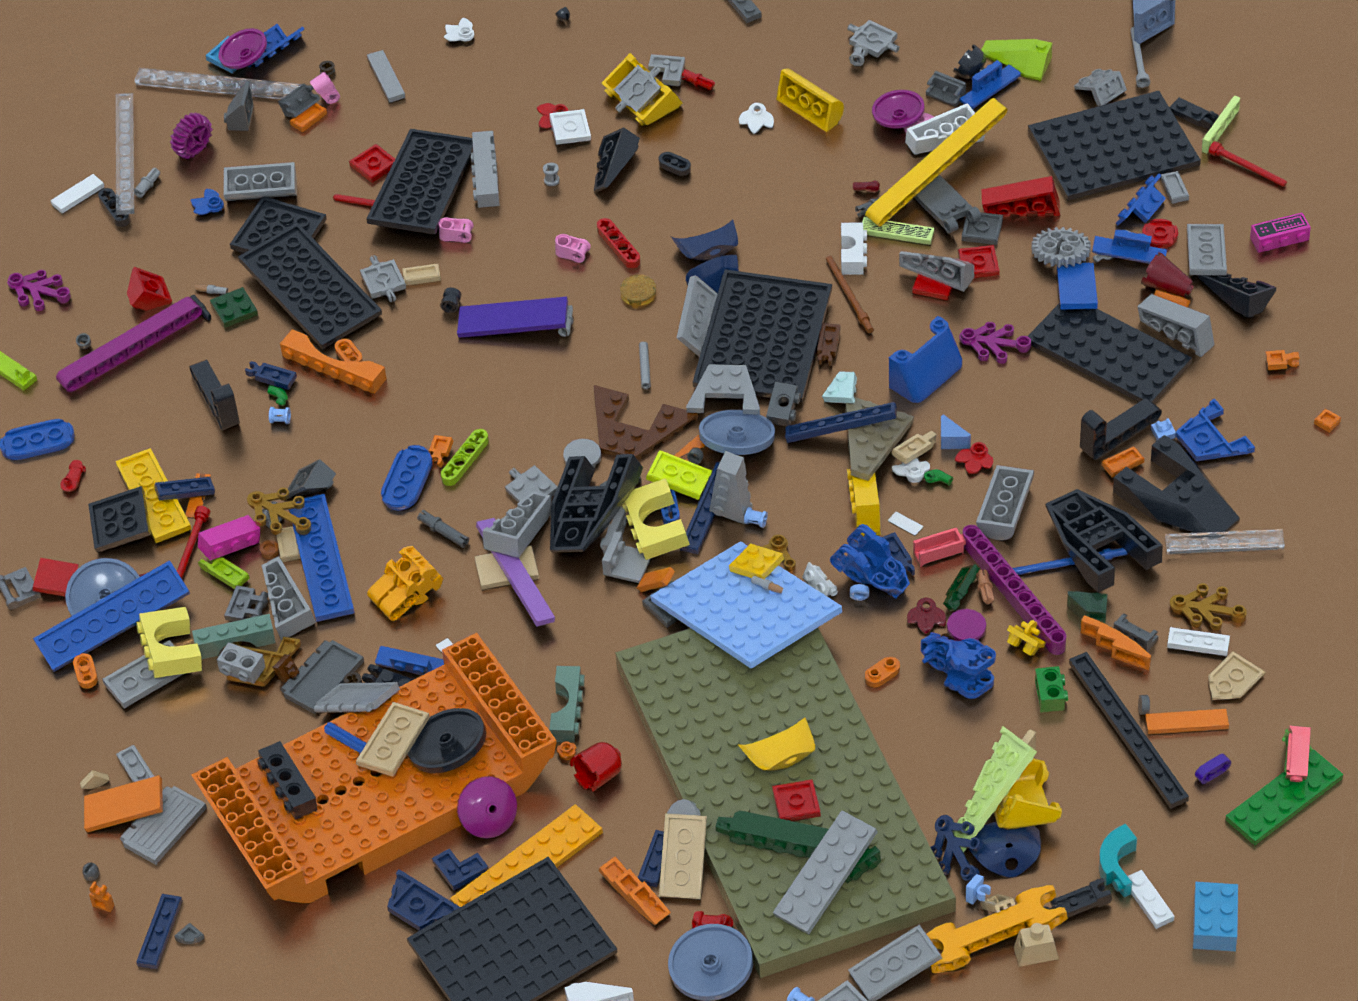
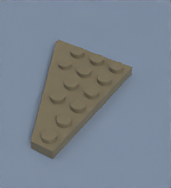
(873, 442)

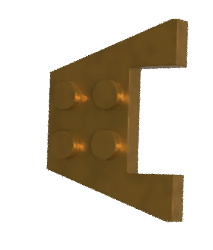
(287, 646)

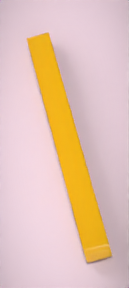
(936, 162)

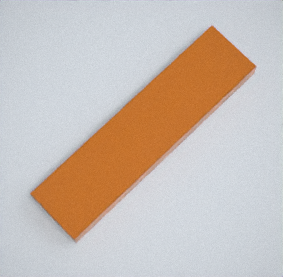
(1186, 721)

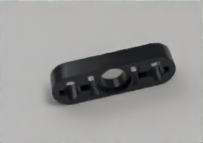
(112, 202)

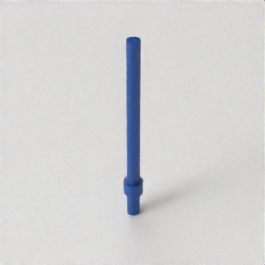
(1108, 554)

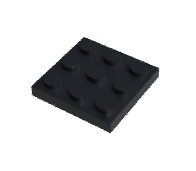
(119, 519)

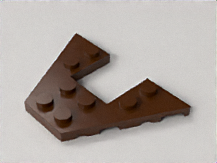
(622, 438)

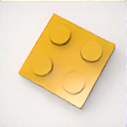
(756, 561)

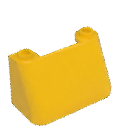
(661, 105)
(1026, 801)

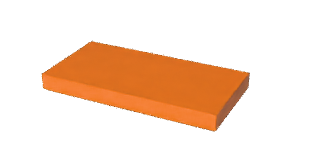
(123, 803)

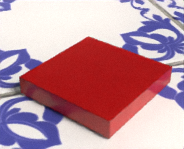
(372, 163)
(982, 258)
(931, 288)
(53, 576)
(796, 800)

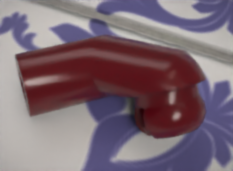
(871, 187)

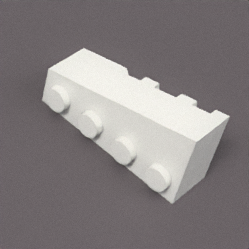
(932, 132)

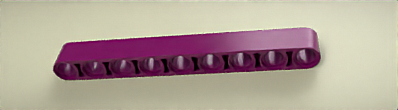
(128, 344)
(1014, 589)

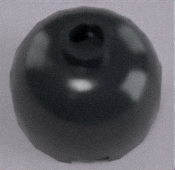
(971, 63)

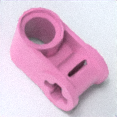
(326, 88)
(453, 229)
(570, 247)

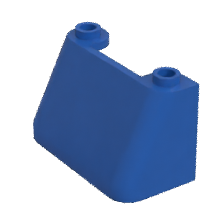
(924, 371)

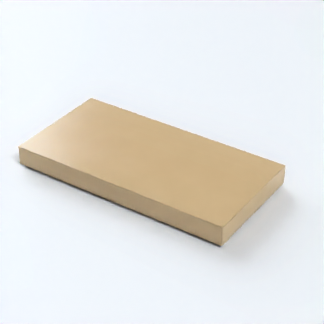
(392, 739)
(683, 856)

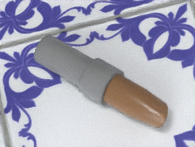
(211, 289)
(767, 584)

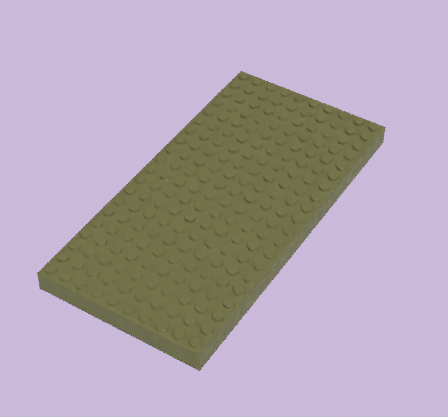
(706, 703)

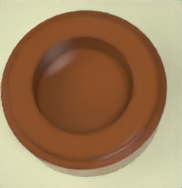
(269, 549)

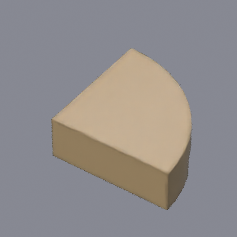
(94, 780)

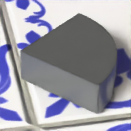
(189, 935)

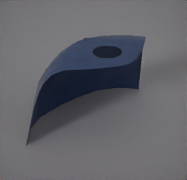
(710, 244)
(713, 270)
(994, 853)

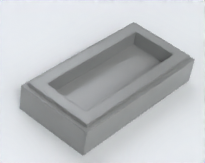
(1174, 187)

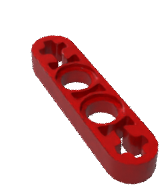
(615, 244)

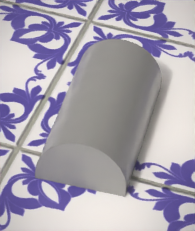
(260, 181)
(1004, 502)

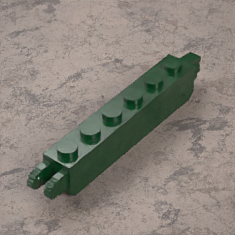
(772, 833)

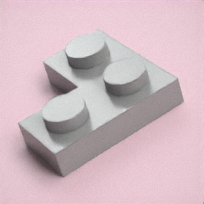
(670, 65)

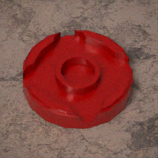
(1163, 233)

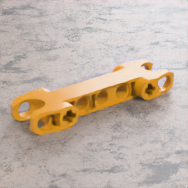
(994, 928)

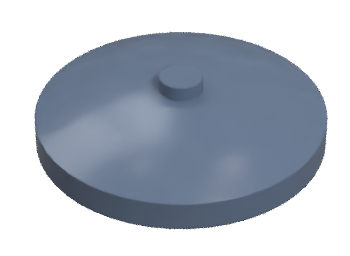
(736, 432)
(96, 581)
(710, 962)

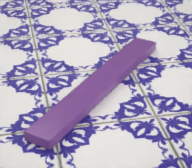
(521, 583)

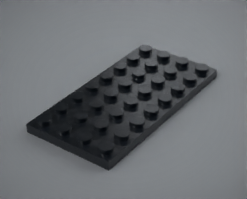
(421, 181)
(310, 285)
(1110, 351)

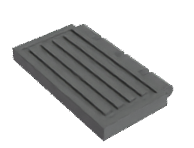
(321, 674)

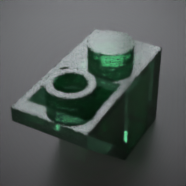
(1088, 604)

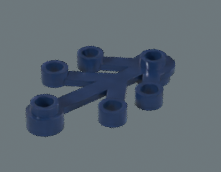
(954, 845)

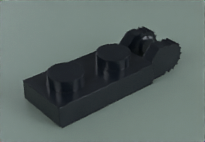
(1193, 113)
(384, 676)

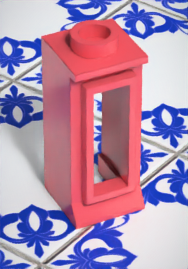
(938, 546)
(1298, 753)

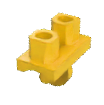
(1018, 634)

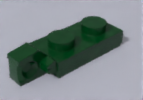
(959, 586)

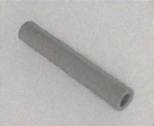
(644, 365)

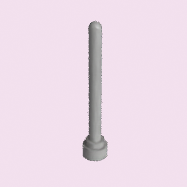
(1142, 77)

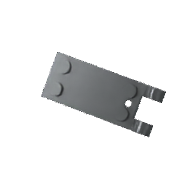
(946, 204)

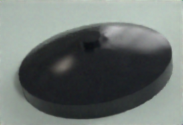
(448, 741)

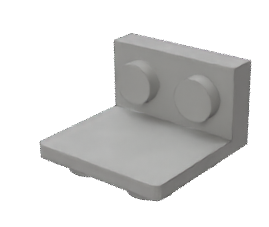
(1103, 84)
(623, 561)

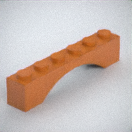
(364, 374)

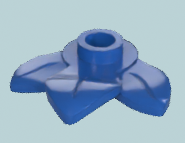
(209, 203)

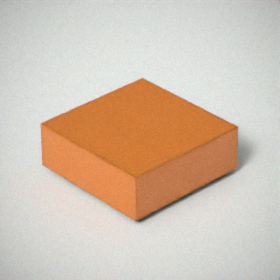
(1327, 420)

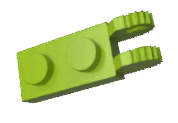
(225, 571)

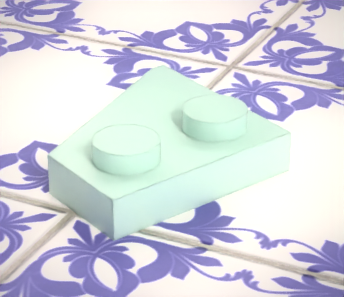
(841, 388)

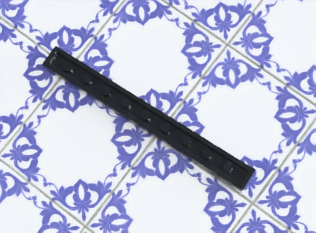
(1129, 730)

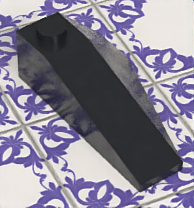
(614, 152)
(1240, 294)

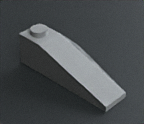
(941, 269)

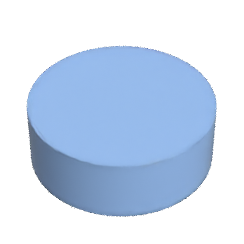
(859, 592)

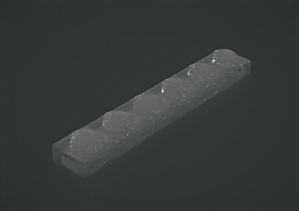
(1224, 541)

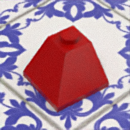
(147, 290)

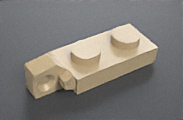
(914, 447)

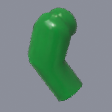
(280, 393)
(937, 475)

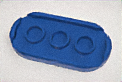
(37, 439)
(406, 477)

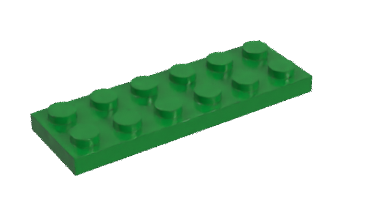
(1282, 800)

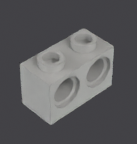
(241, 663)

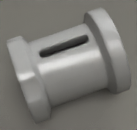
(858, 54)
(550, 171)

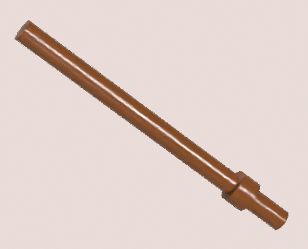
(862, 317)

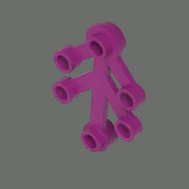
(18, 282)
(974, 337)

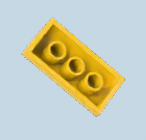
(809, 100)

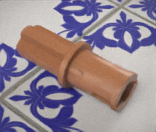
(985, 587)

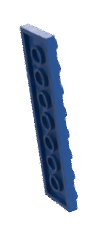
(322, 561)
(111, 616)

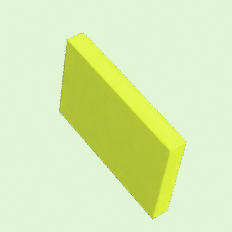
(680, 474)

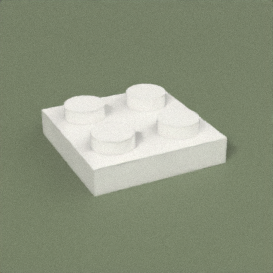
(570, 126)

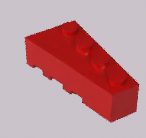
(1022, 198)

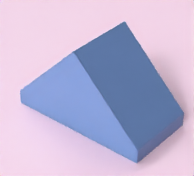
(953, 435)

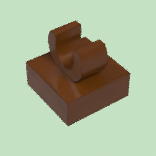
(285, 668)

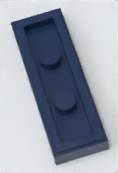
(184, 488)
(651, 867)

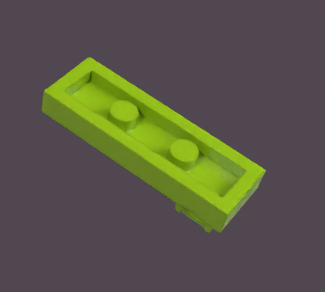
(15, 372)

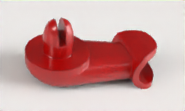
(72, 478)
(701, 919)

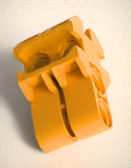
(400, 587)

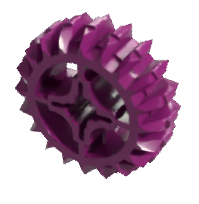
(191, 135)

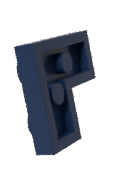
(456, 872)

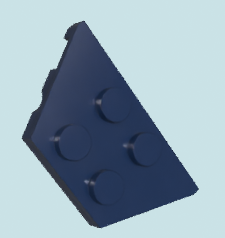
(417, 903)

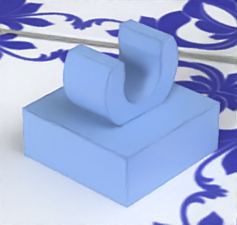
(1163, 428)
(976, 889)

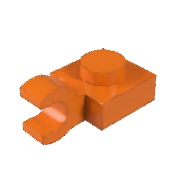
(1279, 360)

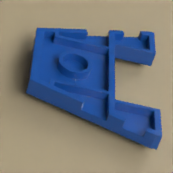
(1205, 441)

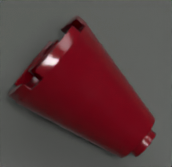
(1167, 277)

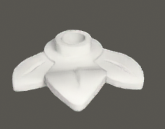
(460, 32)
(756, 119)
(913, 470)

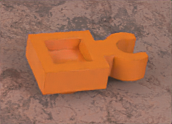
(440, 448)
(100, 897)

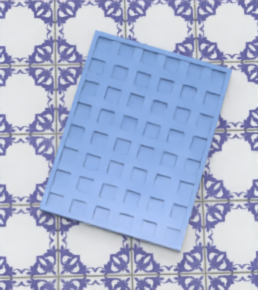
(742, 615)

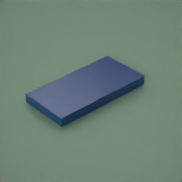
(1077, 286)

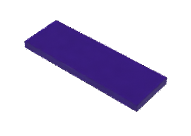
(512, 317)

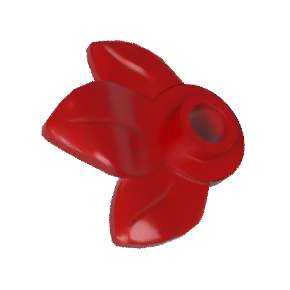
(547, 108)
(975, 458)

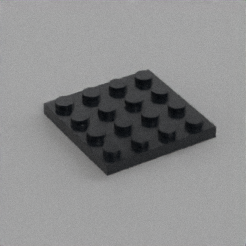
(271, 218)

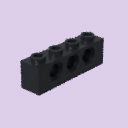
(287, 780)

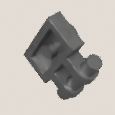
(241, 602)

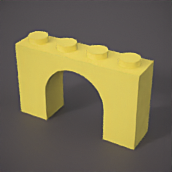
(659, 539)
(165, 659)

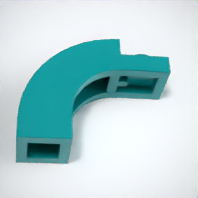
(1114, 847)

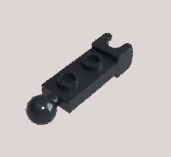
(1083, 898)

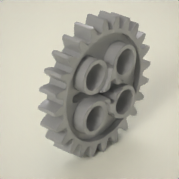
(1050, 243)

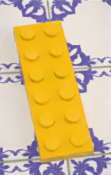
(164, 516)

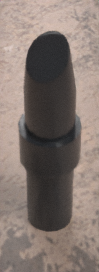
(205, 312)

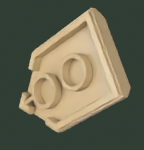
(1233, 677)

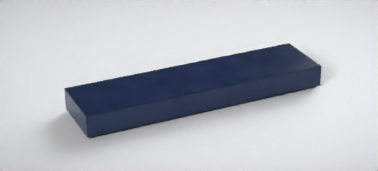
(159, 931)

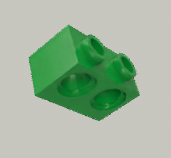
(1050, 689)

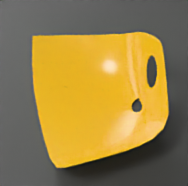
(782, 748)

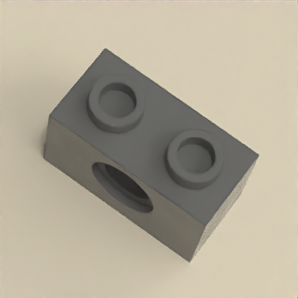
(783, 393)

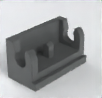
(946, 88)
(298, 100)
(1137, 634)

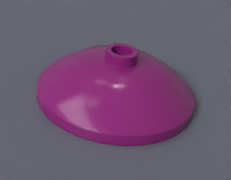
(242, 48)
(898, 109)
(475, 803)

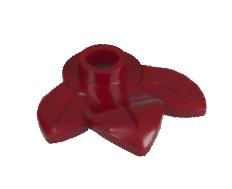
(927, 617)

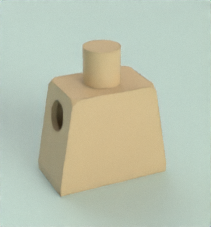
(1035, 945)

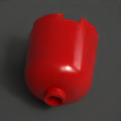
(596, 765)

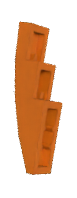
(1121, 646)
(634, 891)

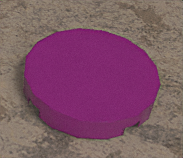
(966, 624)

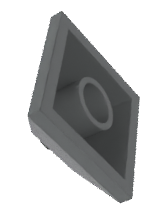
(240, 110)
(311, 479)

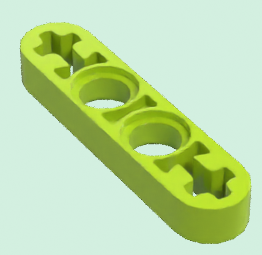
(467, 458)

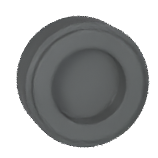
(1143, 704)

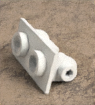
(817, 579)

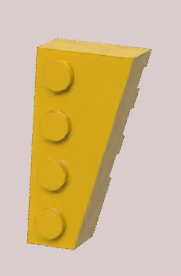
(864, 501)

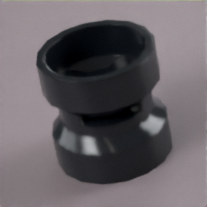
(450, 300)

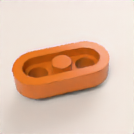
(1173, 298)
(351, 352)
(885, 670)
(85, 674)

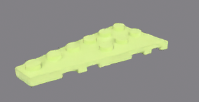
(995, 780)

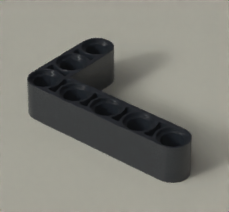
(218, 397)
(1100, 437)

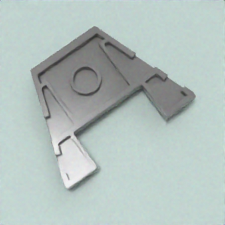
(724, 382)

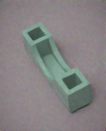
(254, 630)
(568, 684)

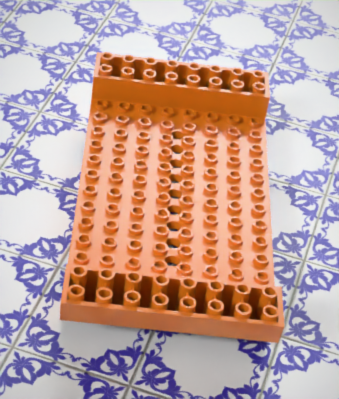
(387, 812)

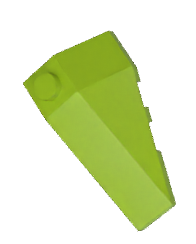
(1026, 55)

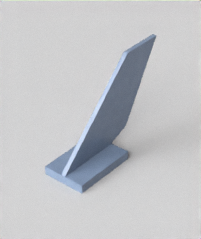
(1152, 17)

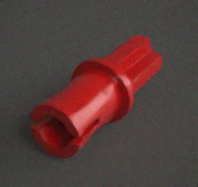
(697, 79)

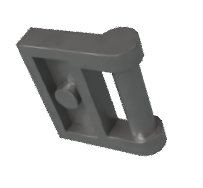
(23, 586)

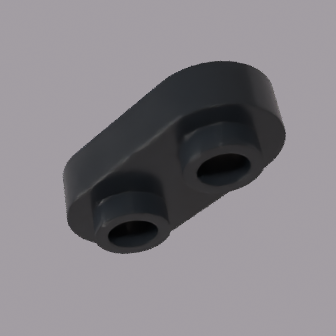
(674, 163)

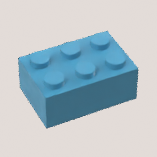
(1215, 916)

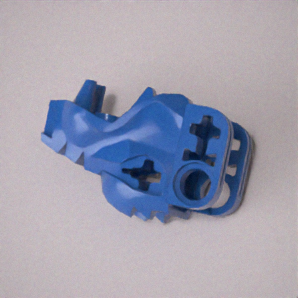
(871, 562)
(962, 661)

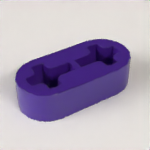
(1213, 768)

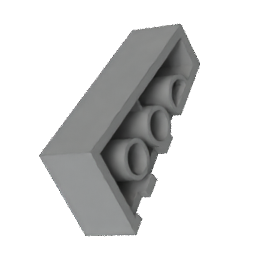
(484, 169)

